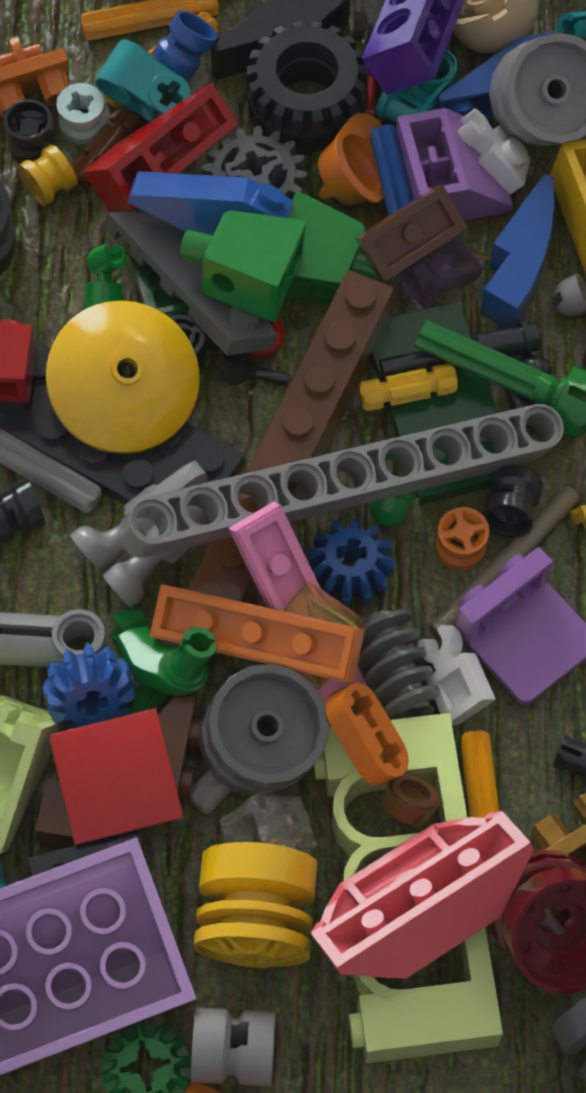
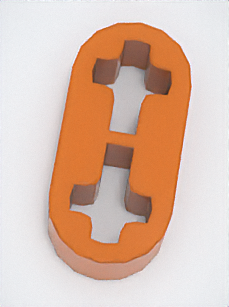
(367, 734)

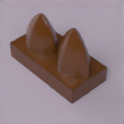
(411, 233)

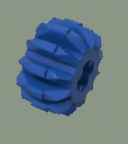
(369, 571)
(88, 688)

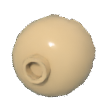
(494, 24)

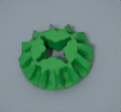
(161, 1046)

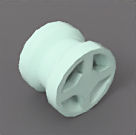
(74, 124)

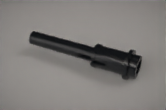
(511, 341)

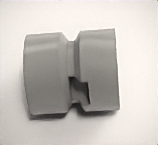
(213, 1053)

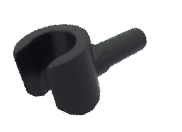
(245, 370)

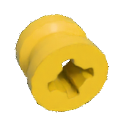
(47, 175)

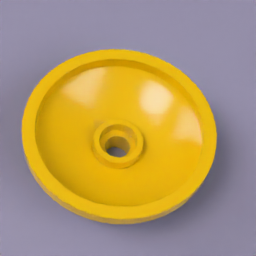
(114, 410)

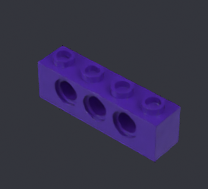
(409, 41)

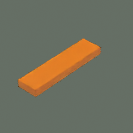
(261, 633)

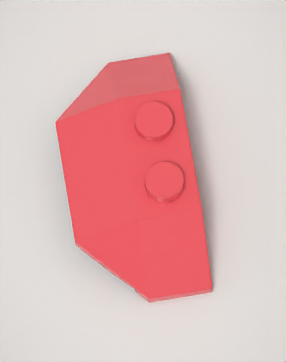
(423, 897)

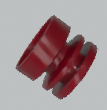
(553, 946)

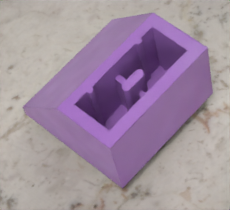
(440, 157)

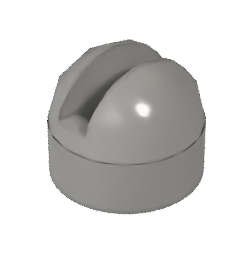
(572, 296)

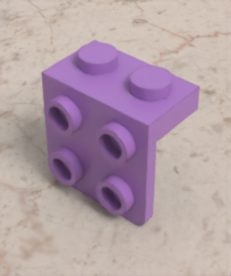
(523, 628)

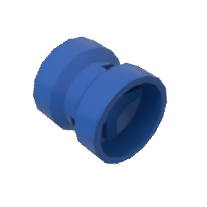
(185, 44)

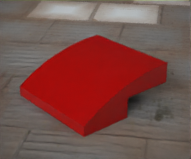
(115, 776)

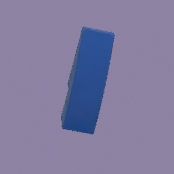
(520, 257)

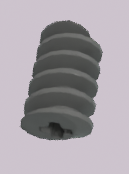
(392, 666)

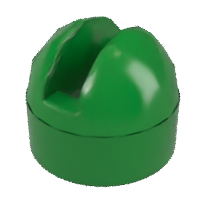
(391, 511)

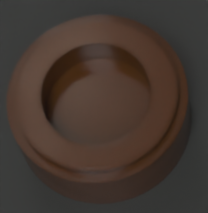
(411, 799)

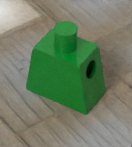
(328, 250)
(248, 260)

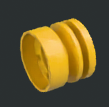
(255, 904)

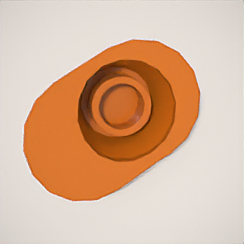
(350, 165)

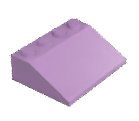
(84, 955)

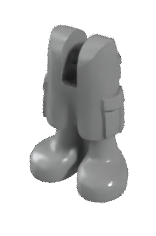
(105, 548)

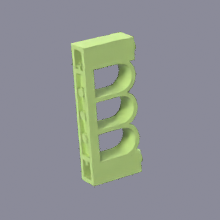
(430, 1018)

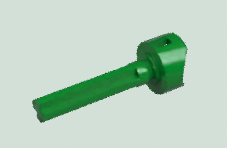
(564, 396)

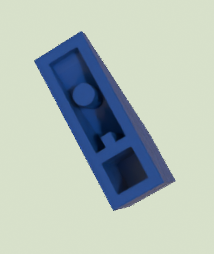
(201, 200)

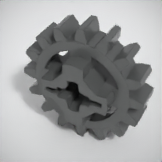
(259, 159)

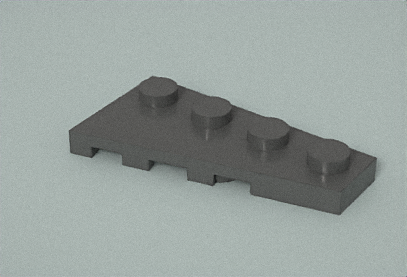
(159, 246)

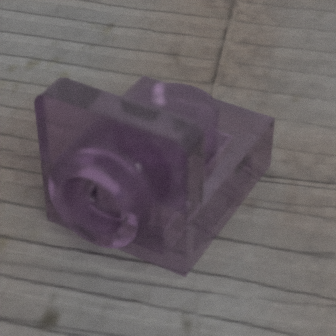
(438, 272)

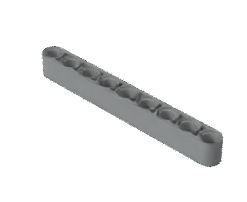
(324, 490)

